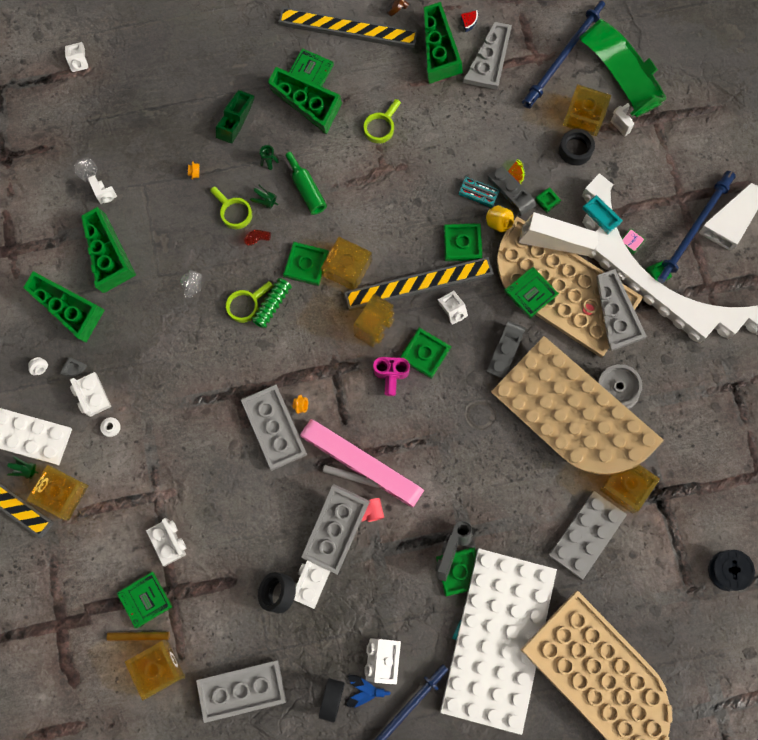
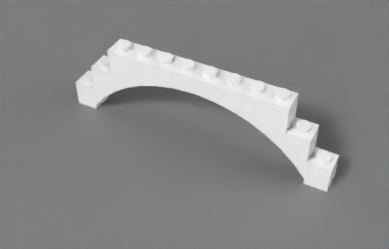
(686, 314)

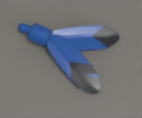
(369, 691)

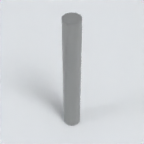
(349, 475)

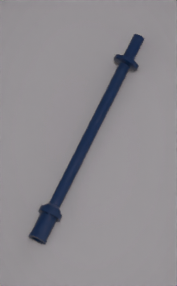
(536, 90)
(720, 187)
(430, 683)

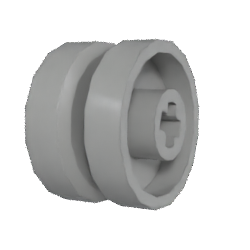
(624, 377)

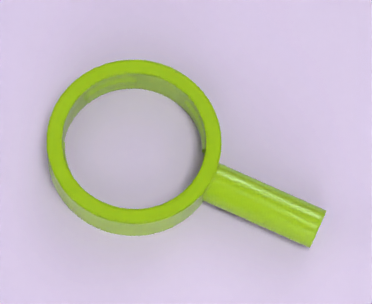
(387, 116)
(226, 203)
(256, 295)

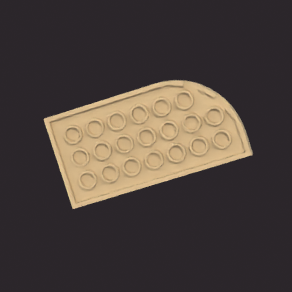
(571, 278)
(575, 413)
(601, 673)

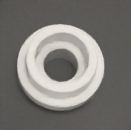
(37, 366)
(115, 429)

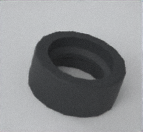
(583, 136)
(286, 597)
(331, 700)

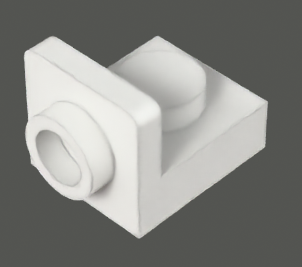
(76, 57)
(621, 120)
(102, 194)
(453, 307)

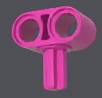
(391, 374)

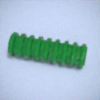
(271, 303)

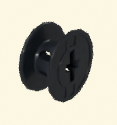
(743, 570)

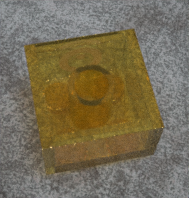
(587, 110)
(346, 263)
(374, 320)
(630, 487)
(57, 493)
(154, 670)

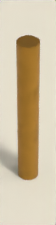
(135, 636)

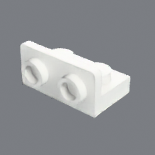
(90, 394)
(166, 541)
(310, 583)
(382, 661)

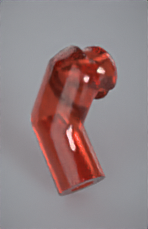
(256, 235)

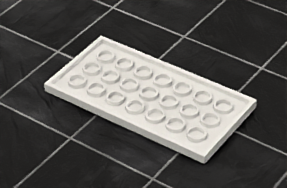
(502, 612)

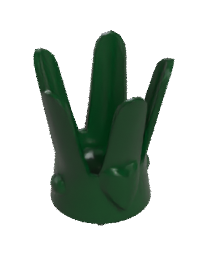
(267, 154)
(269, 197)
(22, 468)

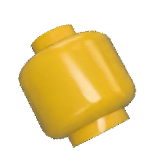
(500, 218)

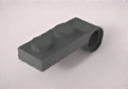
(512, 190)
(506, 349)
(449, 548)

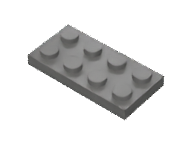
(273, 427)
(335, 529)
(587, 535)
(241, 691)

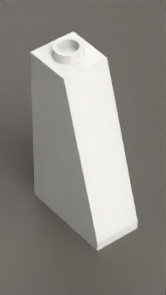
(732, 221)
(558, 235)

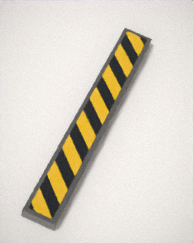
(348, 28)
(420, 283)
(24, 512)

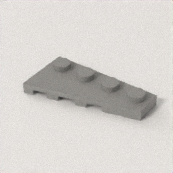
(489, 62)
(618, 313)

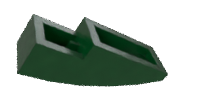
(234, 116)

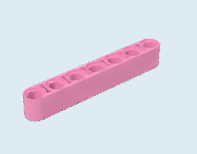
(361, 463)

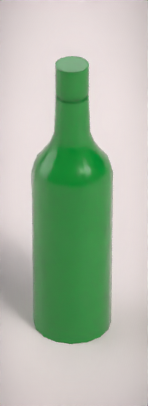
(306, 187)

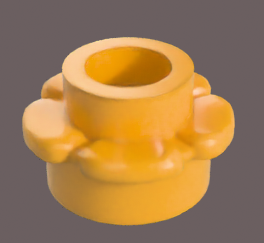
(193, 170)
(300, 404)

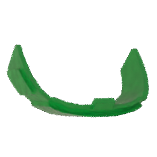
(626, 66)

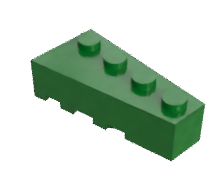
(442, 53)
(307, 98)
(107, 255)
(69, 308)

